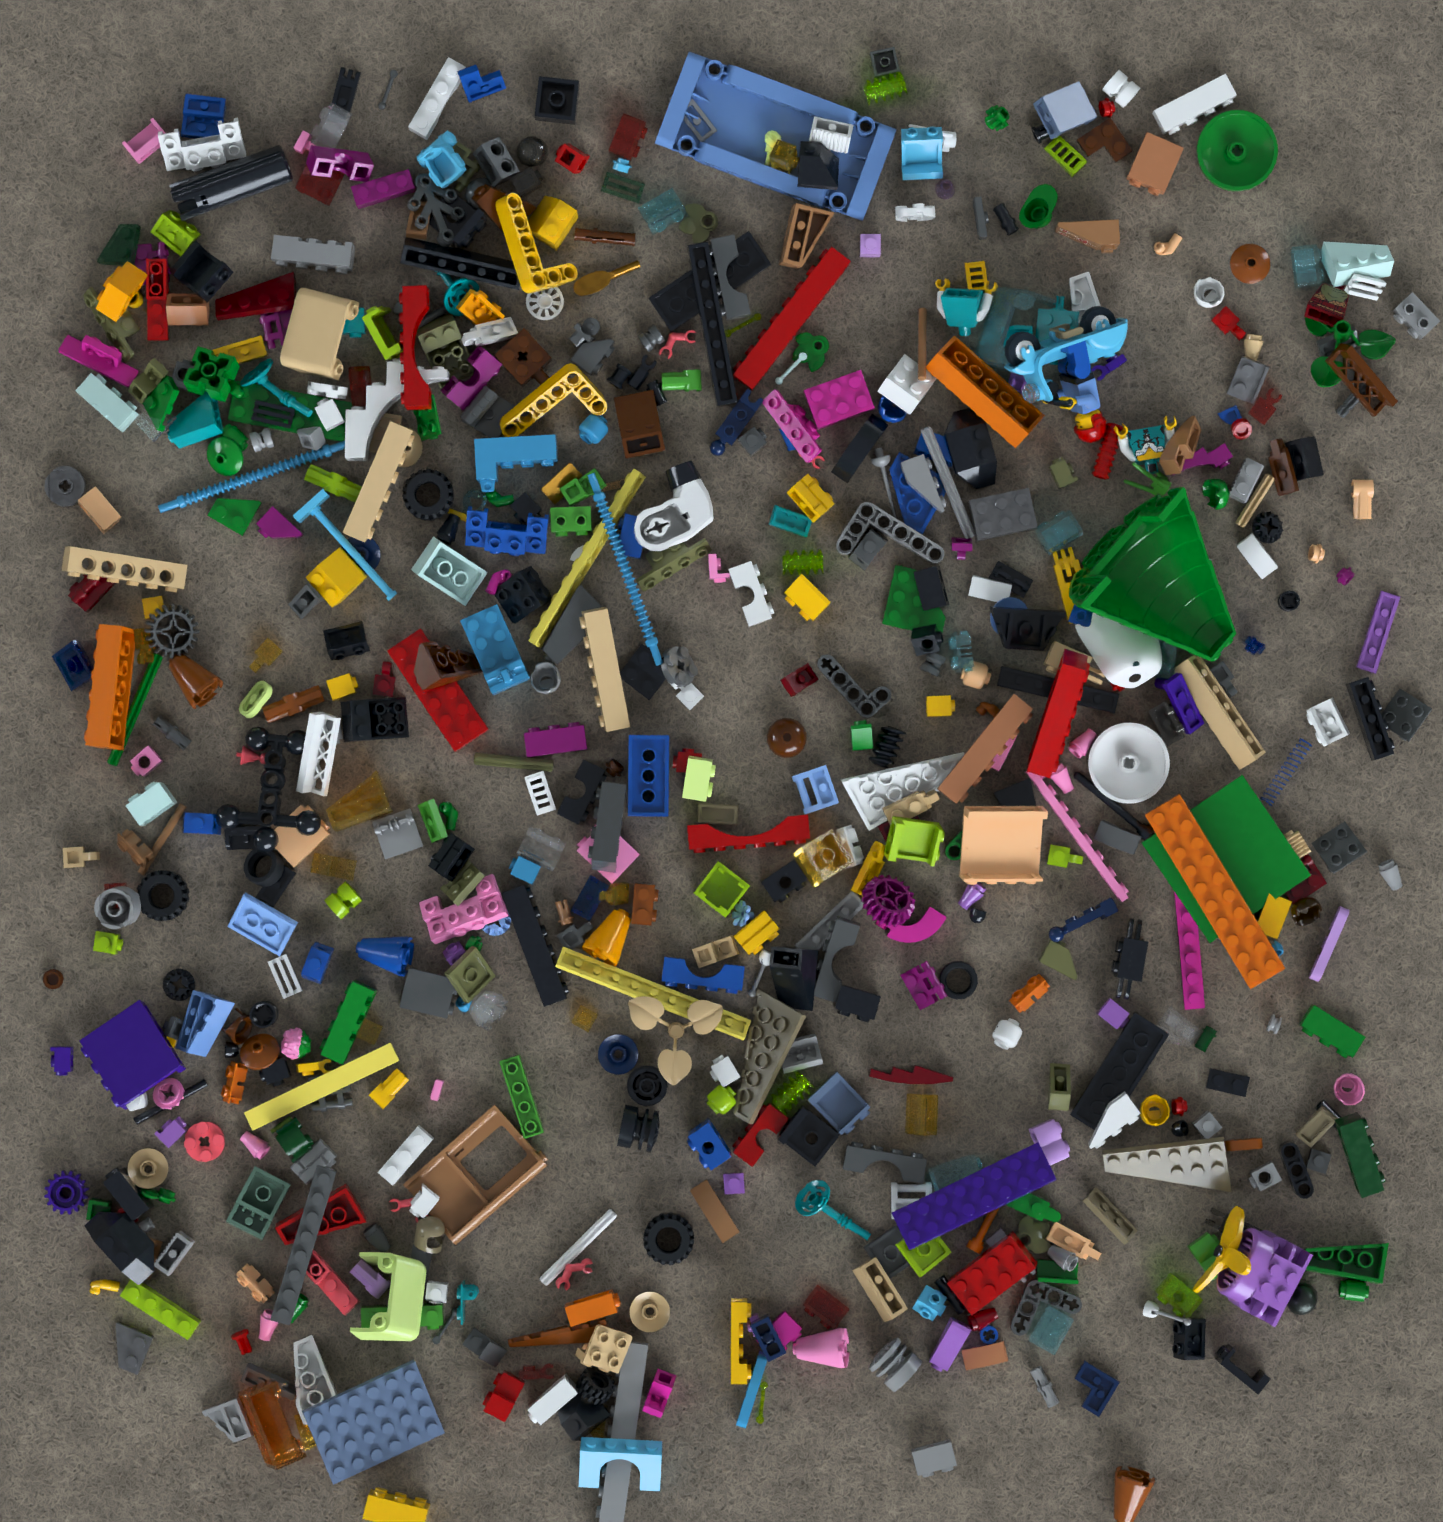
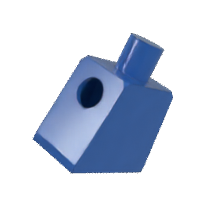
(200, 823)
(317, 962)

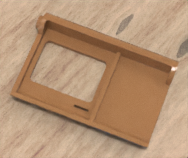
(462, 1199)

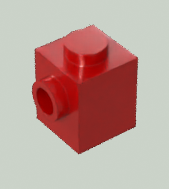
(681, 760)

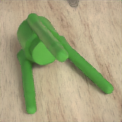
(1159, 484)

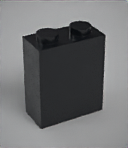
(127, 1193)

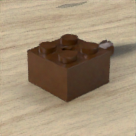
(521, 370)

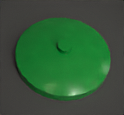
(1237, 150)

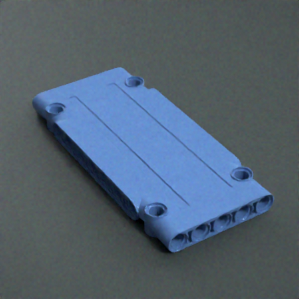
(750, 105)

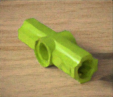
(333, 483)

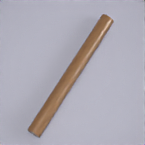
(922, 326)
(164, 835)

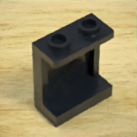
(201, 271)
(1256, 1383)

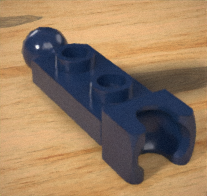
(735, 423)
(1102, 910)

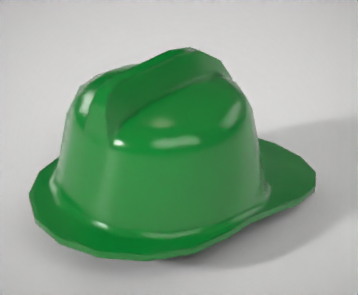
(1039, 207)

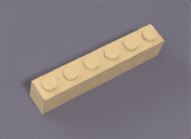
(378, 481)
(605, 669)
(1220, 712)

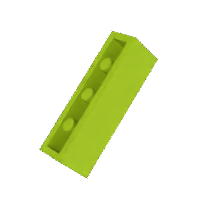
(161, 1308)

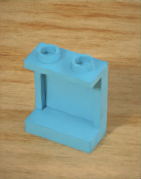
(921, 153)

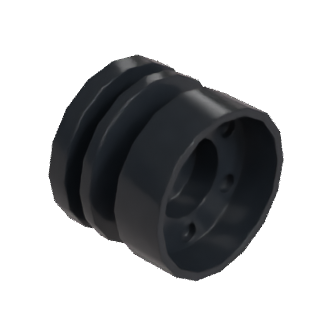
(638, 1128)

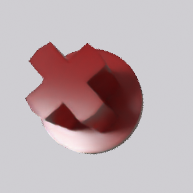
(242, 1341)

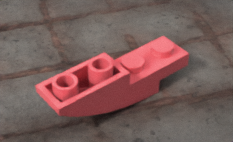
(331, 1284)

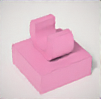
(303, 143)

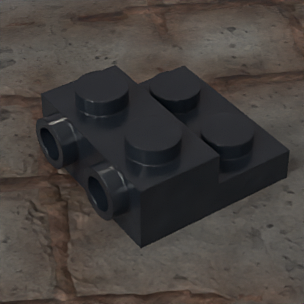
(643, 673)

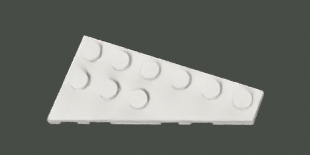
(881, 788)

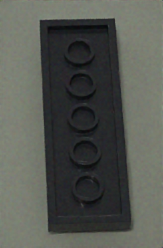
(678, 300)
(1120, 1069)

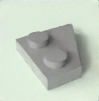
(231, 1419)

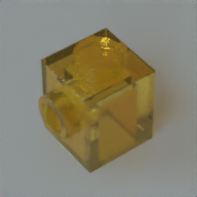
(784, 157)

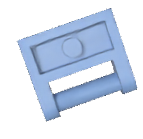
(822, 788)

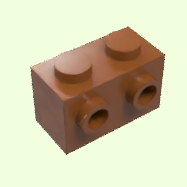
(643, 904)

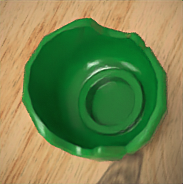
(1217, 491)

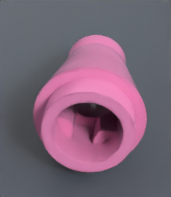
(1081, 745)
(1062, 779)
(255, 1145)
(266, 1325)

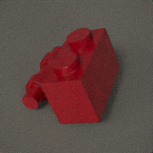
(89, 592)

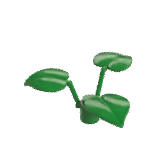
(1373, 345)

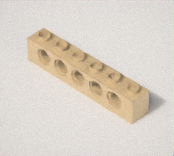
(73, 565)

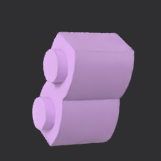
(1050, 1140)

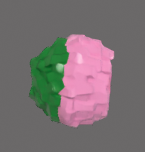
(295, 1043)

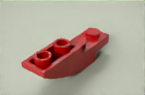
(156, 294)

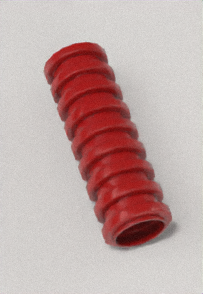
(1107, 452)

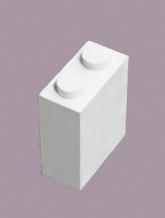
(552, 1399)

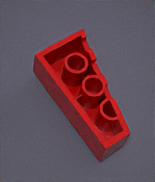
(340, 1213)

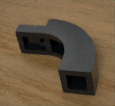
(859, 448)

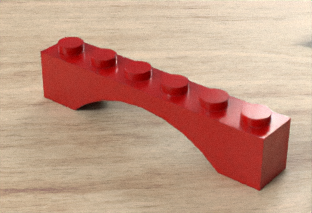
(415, 306)
(791, 828)

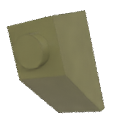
(1059, 959)
(1059, 1087)

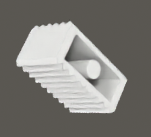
(831, 134)

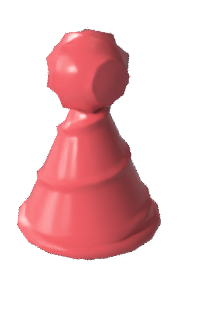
(249, 756)

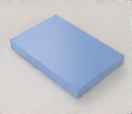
(262, 924)

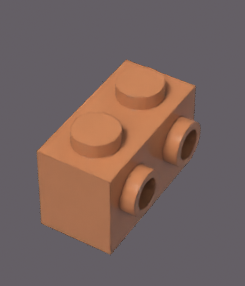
(187, 310)

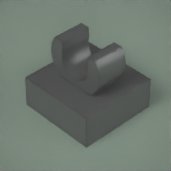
(173, 1027)

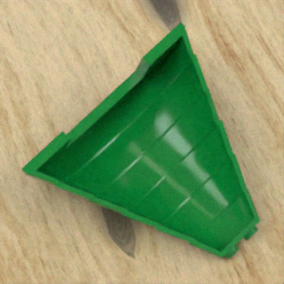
(1157, 578)

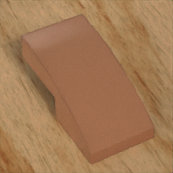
(984, 1355)

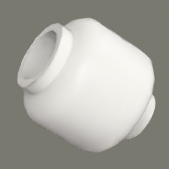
(1007, 1033)

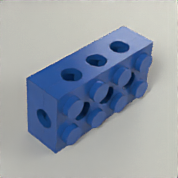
(659, 785)
(711, 1156)

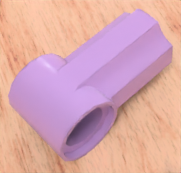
(373, 1281)

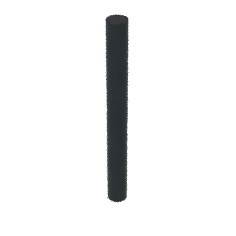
(156, 1109)

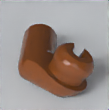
(987, 707)

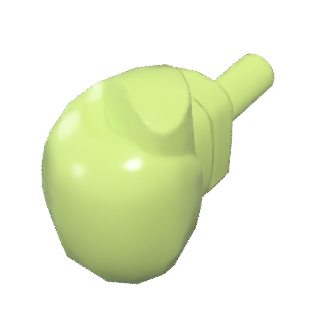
(770, 139)

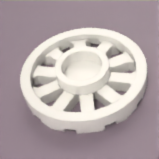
(545, 302)

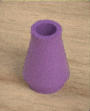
(971, 895)

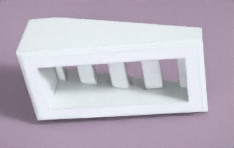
(528, 779)

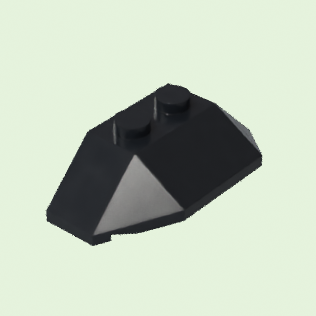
(971, 449)
(123, 1244)

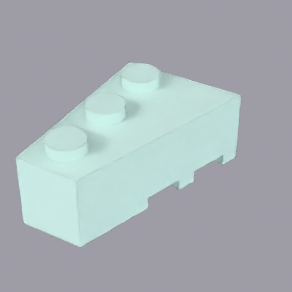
(1345, 259)
(107, 401)

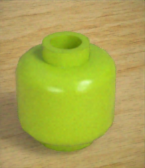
(721, 1099)

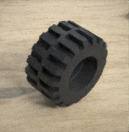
(420, 478)
(178, 887)
(650, 1238)

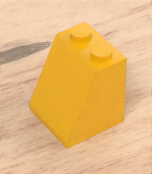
(552, 221)

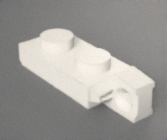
(490, 332)

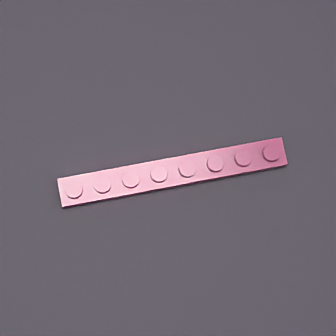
(1082, 840)

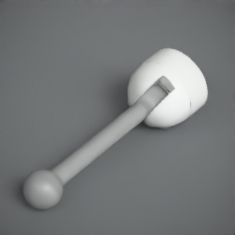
(764, 958)
(1152, 1309)

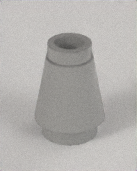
(1390, 873)
(1064, 1258)

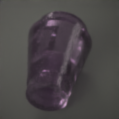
(941, 192)

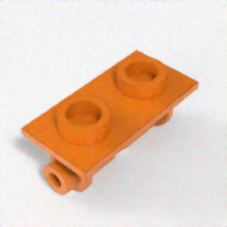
(1035, 986)
(232, 1091)

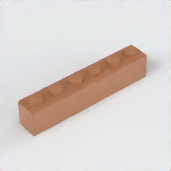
(985, 748)

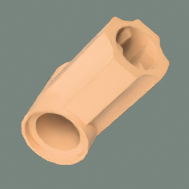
(1362, 494)

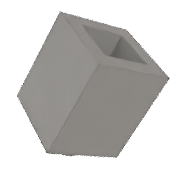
(1206, 1125)

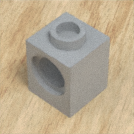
(1273, 1178)

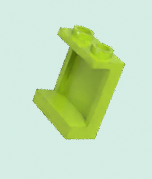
(380, 332)
(914, 840)

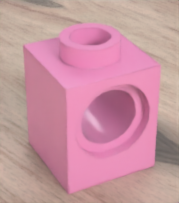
(154, 758)

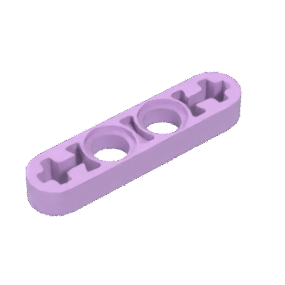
(1329, 944)

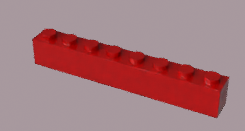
(791, 319)

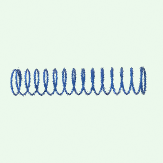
(1301, 739)

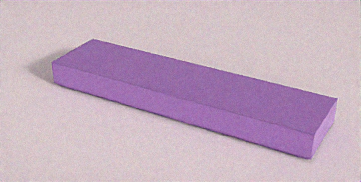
(1378, 632)

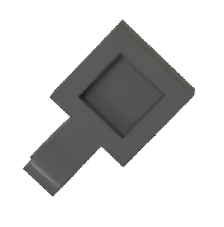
(1224, 676)
(572, 936)

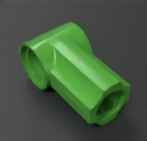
(683, 380)

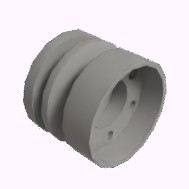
(893, 1363)

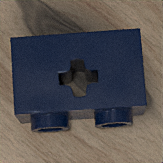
(767, 1337)

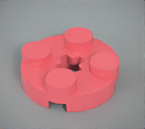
(216, 1141)

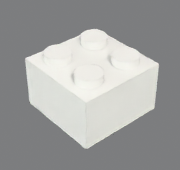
(903, 385)

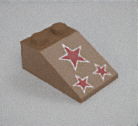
(1096, 234)

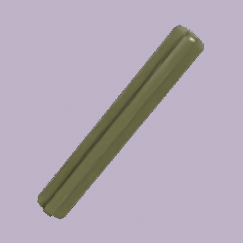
(513, 762)

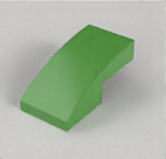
(580, 488)

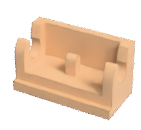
(99, 510)

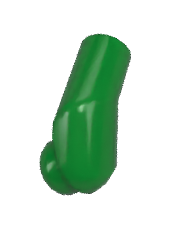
(498, 500)

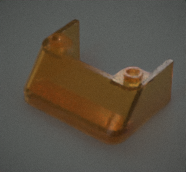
(270, 1425)

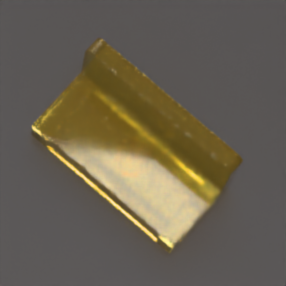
(921, 1114)

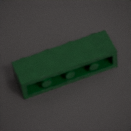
(1359, 1154)

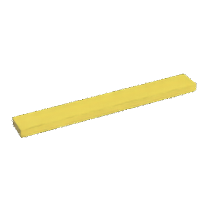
(321, 1086)

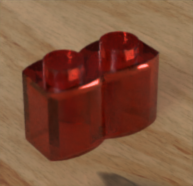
(627, 137)

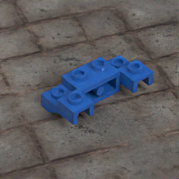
(506, 537)

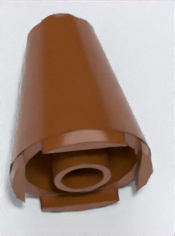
(194, 680)
(1130, 1492)

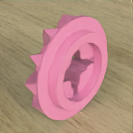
(166, 1086)

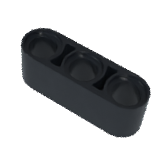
(1303, 1176)

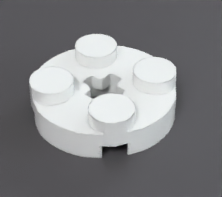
(918, 212)
(327, 390)

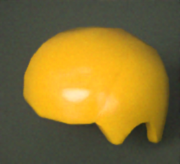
(1154, 1117)

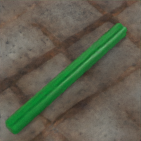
(137, 704)

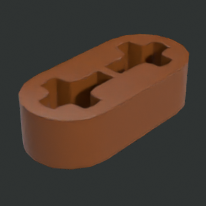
(1243, 1144)

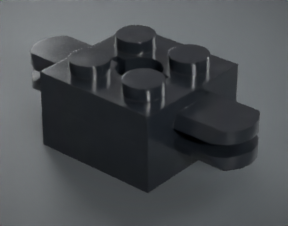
(1129, 959)

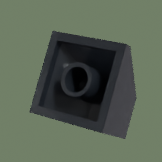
(817, 167)
(581, 1417)

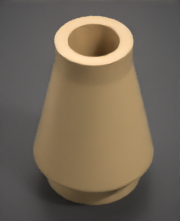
(1252, 346)

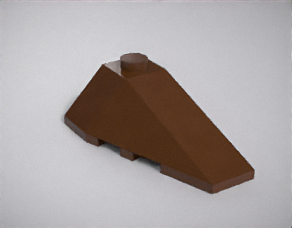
(441, 665)

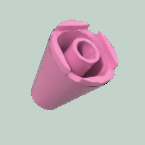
(824, 1348)

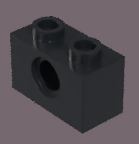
(773, 886)

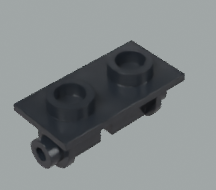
(1019, 582)

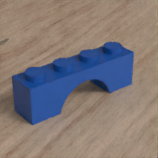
(729, 977)

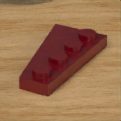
(262, 298)

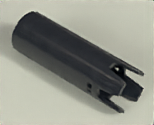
(231, 182)

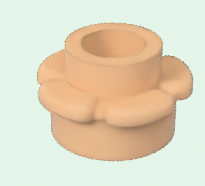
(1318, 553)

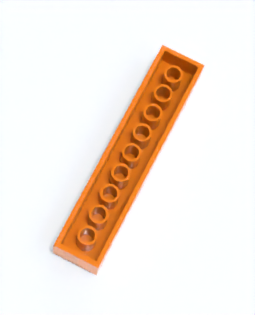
(1215, 891)

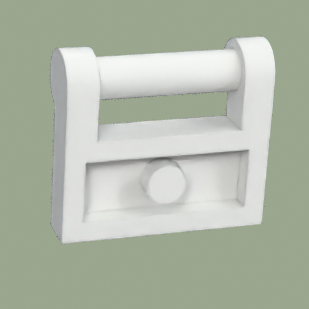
(897, 1203)

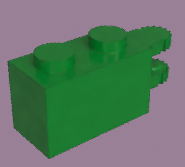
(1035, 1207)

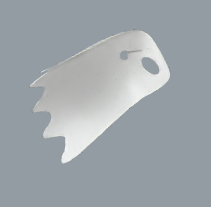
(1118, 647)

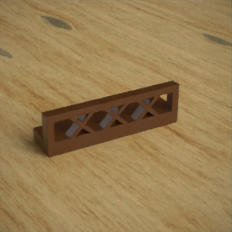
(1367, 376)

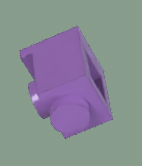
(172, 1131)

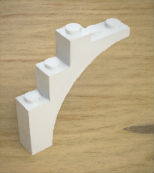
(379, 398)

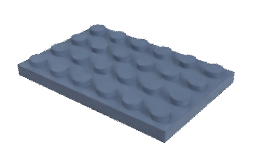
(373, 1422)

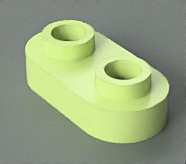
(255, 699)

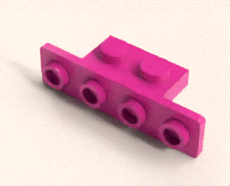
(99, 357)
(794, 424)

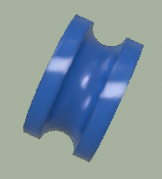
(990, 1340)

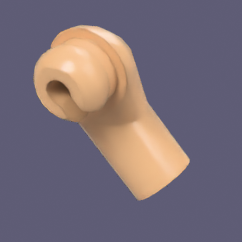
(1167, 247)

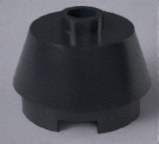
(646, 1086)

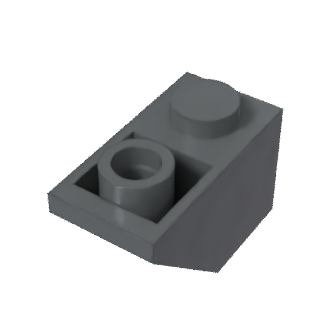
(591, 354)

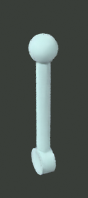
(802, 356)

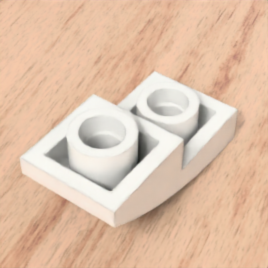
(1257, 556)

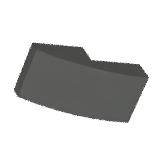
(1117, 837)

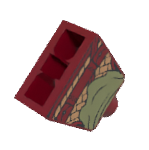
(1327, 304)

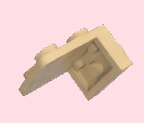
(605, 1349)

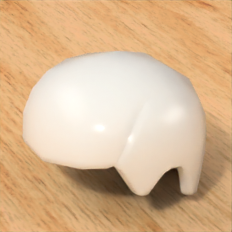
(1214, 297)

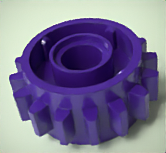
(55, 1192)

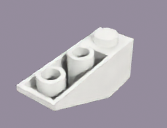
(1116, 1115)

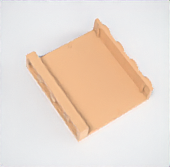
(1001, 844)

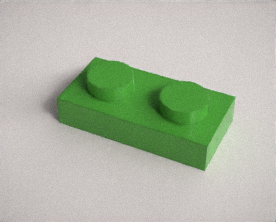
(432, 820)

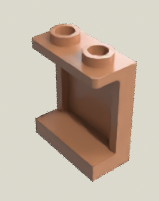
(1154, 164)

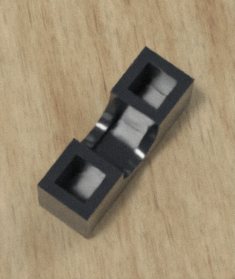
(576, 808)

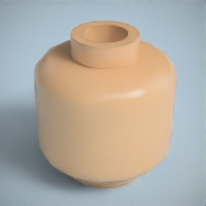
(977, 677)

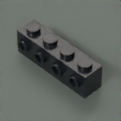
(1369, 718)

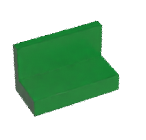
(1051, 1272)

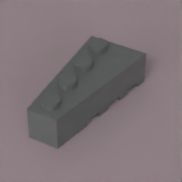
(608, 826)

